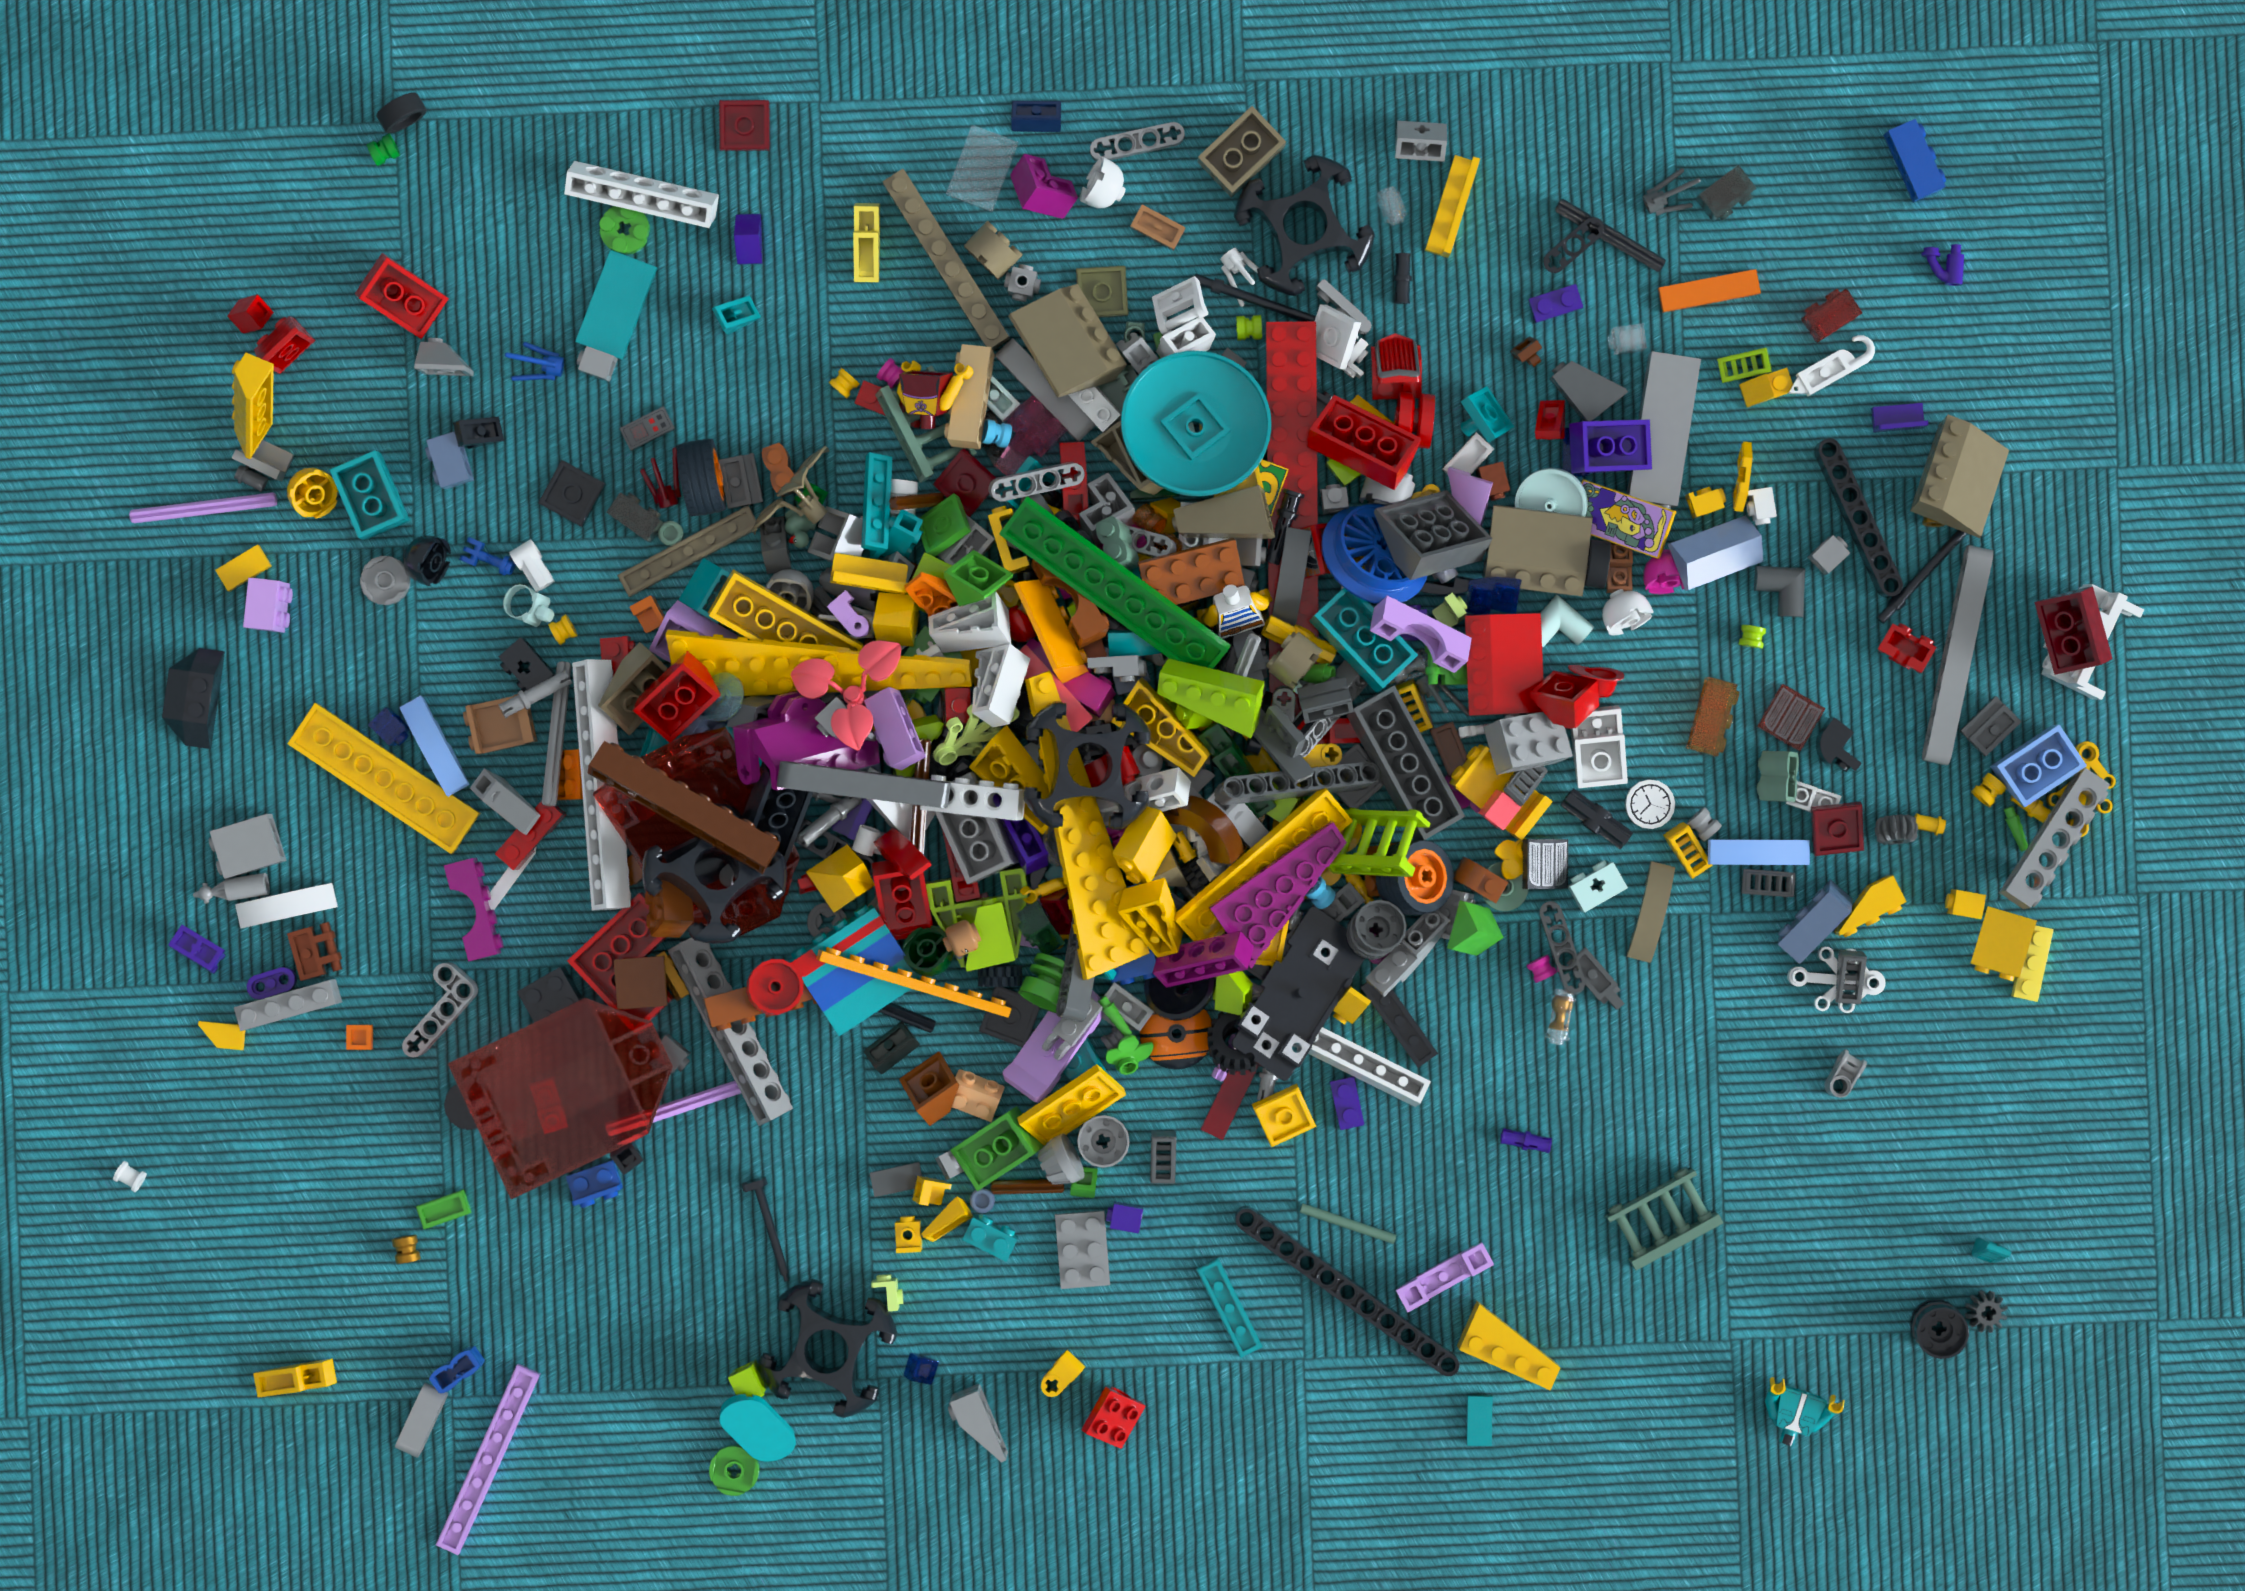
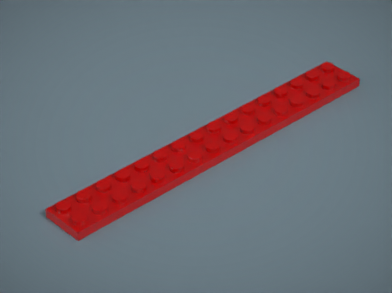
(1293, 410)

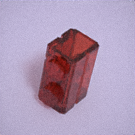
(1831, 315)

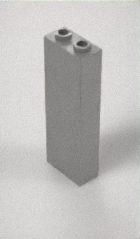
(1669, 405)

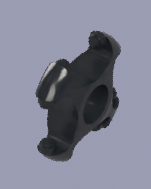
(1314, 197)
(1112, 747)
(710, 901)
(802, 1365)

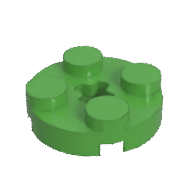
(623, 243)
(722, 1477)

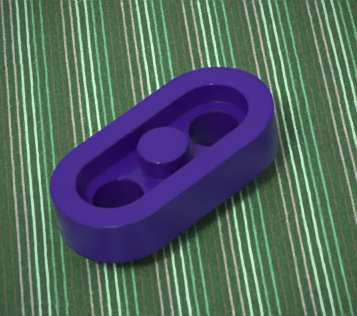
(272, 983)

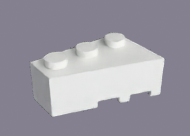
(999, 683)
(898, 814)

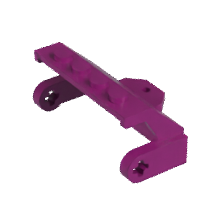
(793, 737)

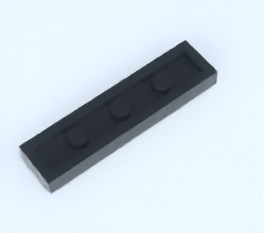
(1401, 1025)

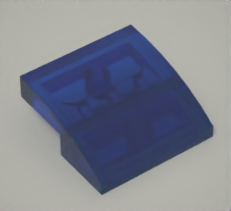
(1494, 594)

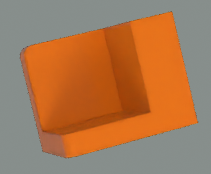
(648, 613)

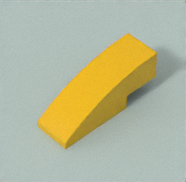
(295, 1378)

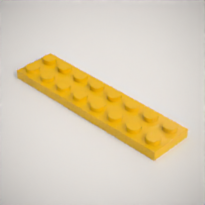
(383, 778)
(1308, 818)

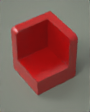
(250, 314)

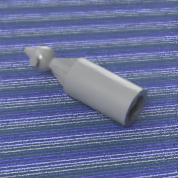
(236, 888)

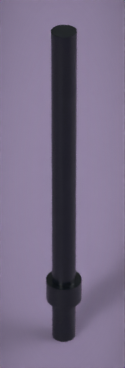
(1217, 286)
(1898, 601)

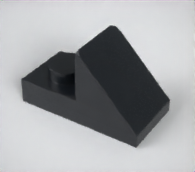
(478, 432)

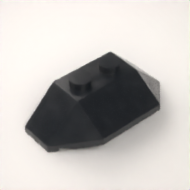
(193, 696)

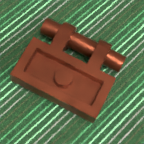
(307, 952)

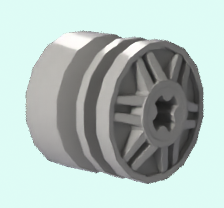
(1117, 1145)

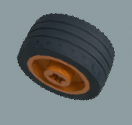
(701, 477)
(1430, 882)

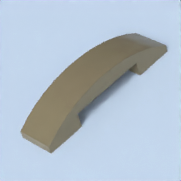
(1651, 912)

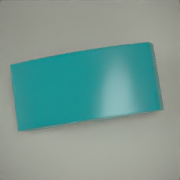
(1127, 644)

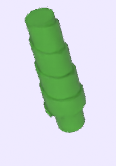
(2016, 828)
(1113, 1014)

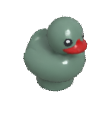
(797, 528)

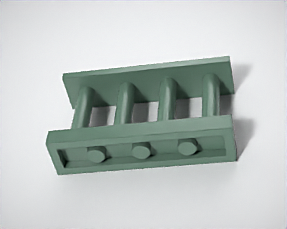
(912, 443)
(1684, 1231)

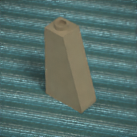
(1227, 516)

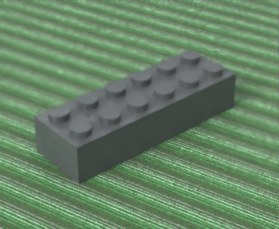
(1404, 761)

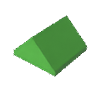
(975, 578)
(1473, 929)

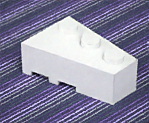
(972, 626)

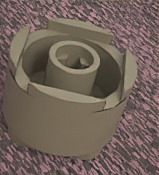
(992, 250)
(1294, 660)

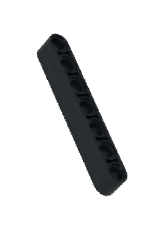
(1868, 526)

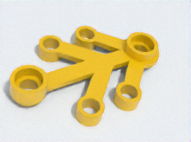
(2091, 761)

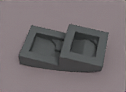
(895, 1179)

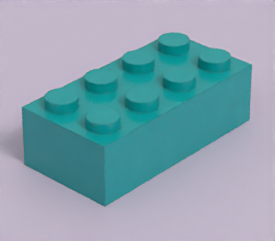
(1346, 626)

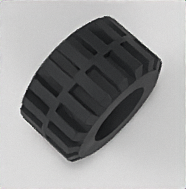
(1221, 1053)

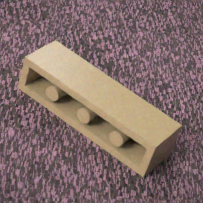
(971, 402)

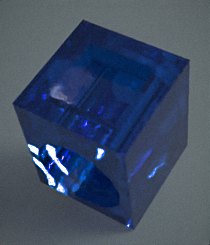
(390, 727)

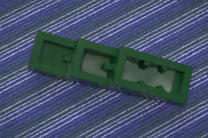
(1231, 761)

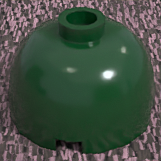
(927, 952)

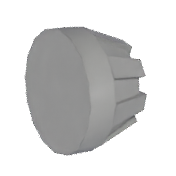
(1061, 1161)

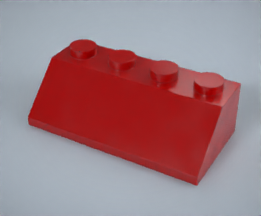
(1363, 442)

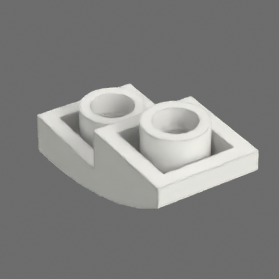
(1811, 796)

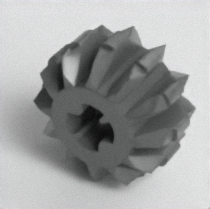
(1896, 829)
(1978, 1306)

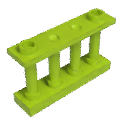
(1378, 863)

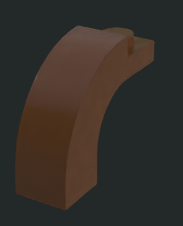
(1212, 825)

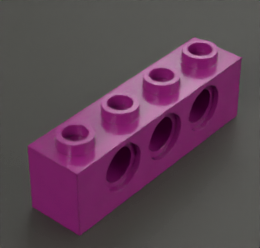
(1205, 959)

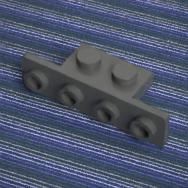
(1283, 743)

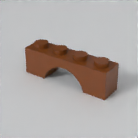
(1087, 623)

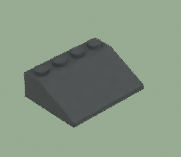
(1431, 534)

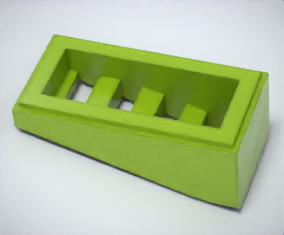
(1756, 371)

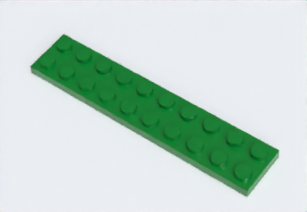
(1112, 586)

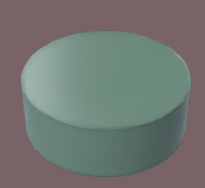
(670, 533)

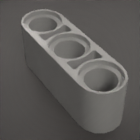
(421, 1420)

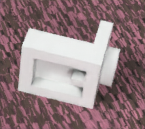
(1357, 355)

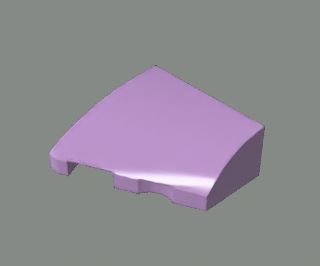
(1470, 492)

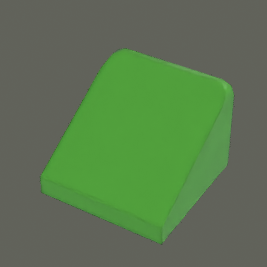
(1086, 1186)

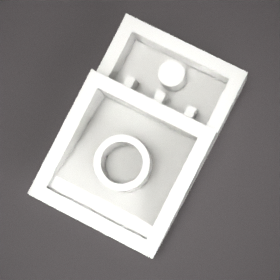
(1600, 749)

